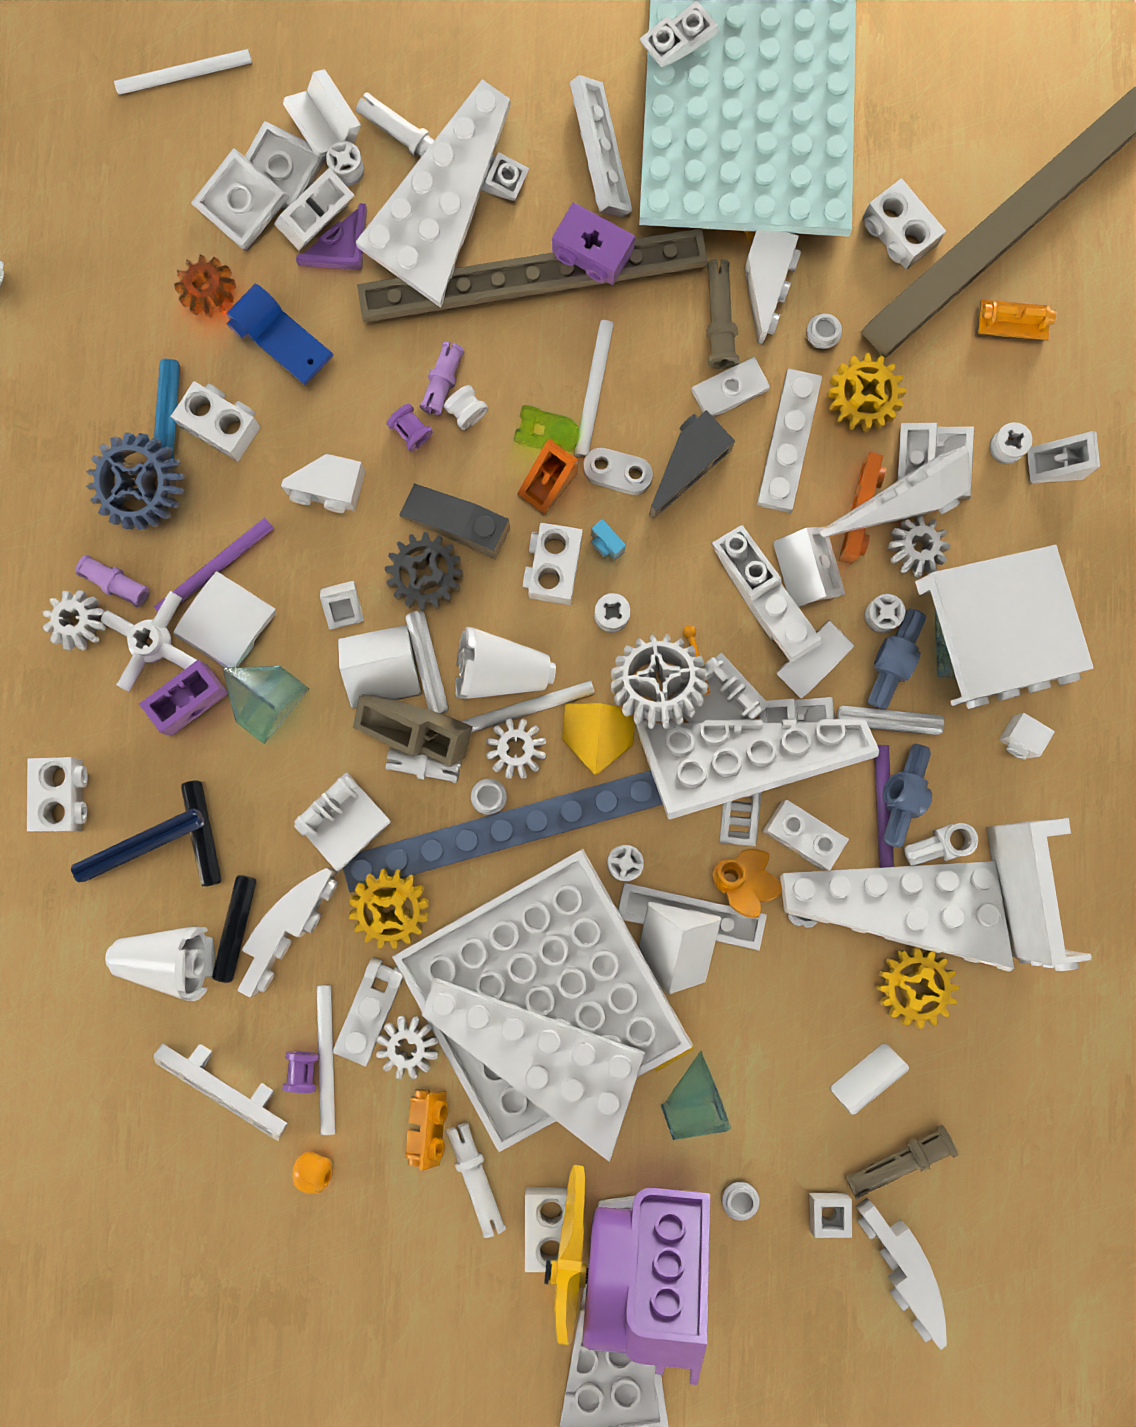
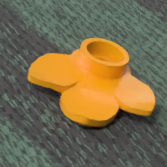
(751, 884)

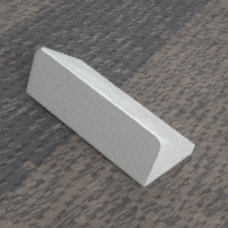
(869, 1078)

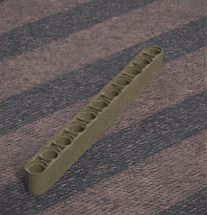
(1003, 227)

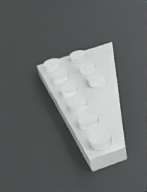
(922, 906)
(558, 1067)

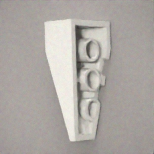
(926, 489)

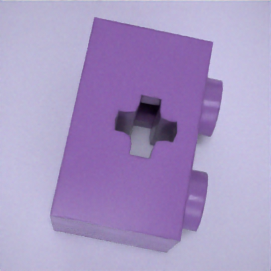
(583, 229)
(184, 698)

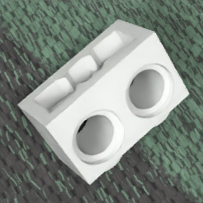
(314, 209)
(911, 219)
(213, 425)
(561, 564)
(45, 795)
(805, 835)
(539, 1227)

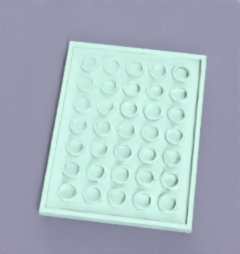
(754, 120)

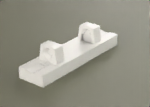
(192, 1073)

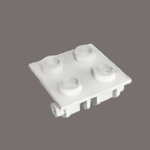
(729, 696)
(342, 822)

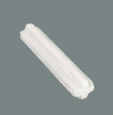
(426, 662)
(895, 720)

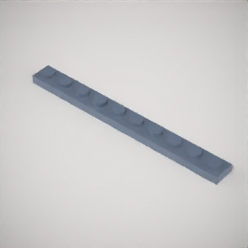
(506, 829)

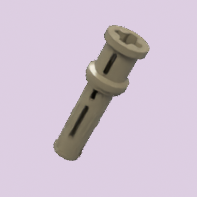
(722, 329)
(916, 1156)

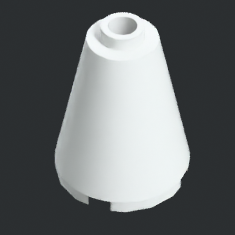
(499, 666)
(165, 961)

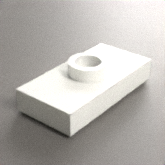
(731, 388)

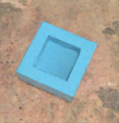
(607, 541)

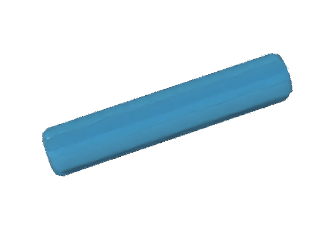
(167, 402)

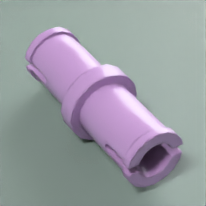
(442, 378)
(112, 581)

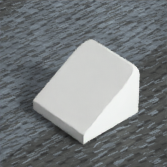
(341, 605)

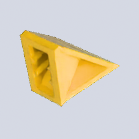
(597, 733)

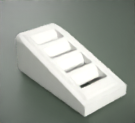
(736, 837)

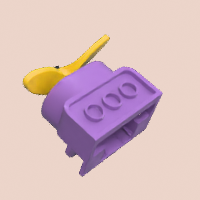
(641, 1277)

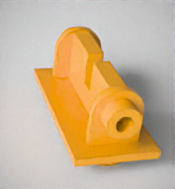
(1015, 319)
(426, 1146)

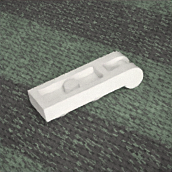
(368, 1013)

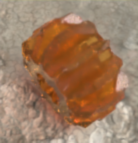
(202, 273)

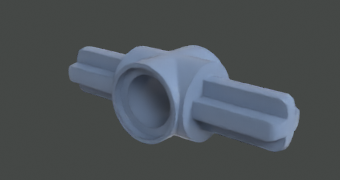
(897, 659)
(907, 795)

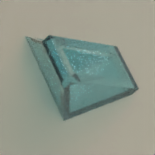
(262, 697)
(695, 1104)

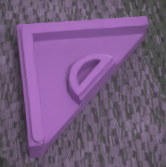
(338, 245)

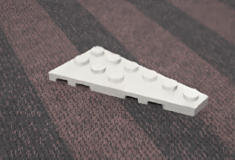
(433, 207)
(737, 758)
(609, 1386)

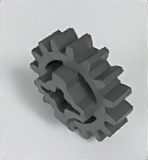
(410, 564)

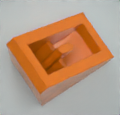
(548, 477)

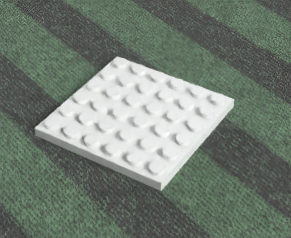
(554, 952)

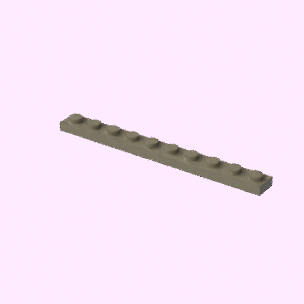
(529, 277)

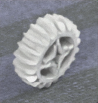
(685, 673)

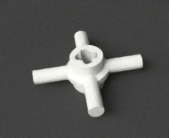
(137, 638)

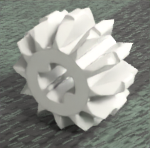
(905, 542)
(61, 626)
(528, 748)
(401, 1058)

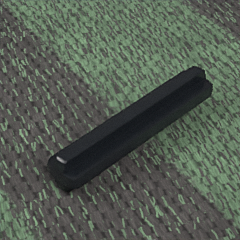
(201, 838)
(234, 929)

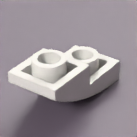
(681, 36)
(504, 177)
(812, 667)

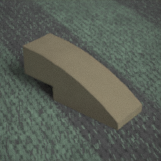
(413, 728)

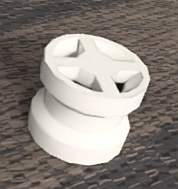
(343, 154)
(465, 407)
(1004, 449)
(890, 608)
(608, 618)
(627, 860)

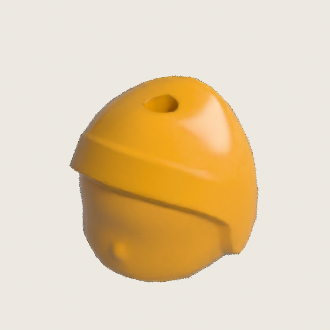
(311, 1173)

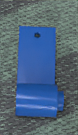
(277, 334)

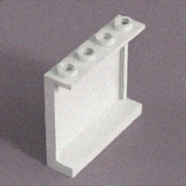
(1008, 625)
(1030, 892)

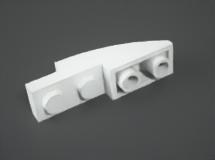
(765, 594)
(291, 914)
(913, 1279)

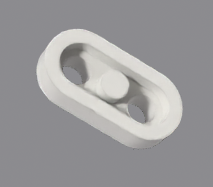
(616, 473)

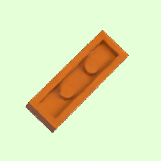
(870, 477)

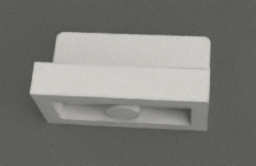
(322, 114)
(808, 566)

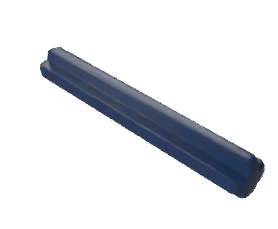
(137, 845)

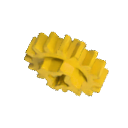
(857, 382)
(377, 899)
(912, 1000)

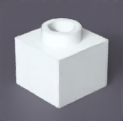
(1026, 736)
(837, 1225)

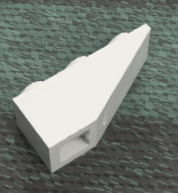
(765, 272)

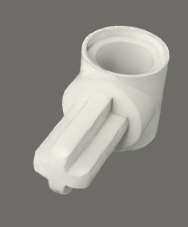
(940, 845)

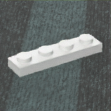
(600, 146)
(789, 440)
(733, 927)

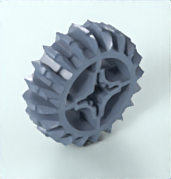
(114, 497)

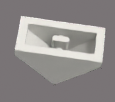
(1064, 459)

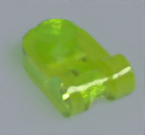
(557, 428)

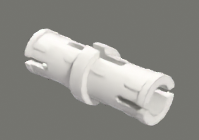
(422, 766)

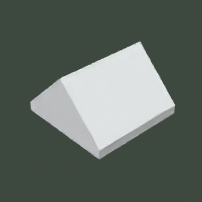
(379, 665)
(678, 945)

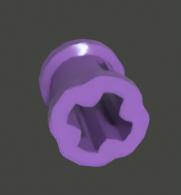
(409, 427)
(300, 1072)

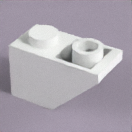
(328, 481)

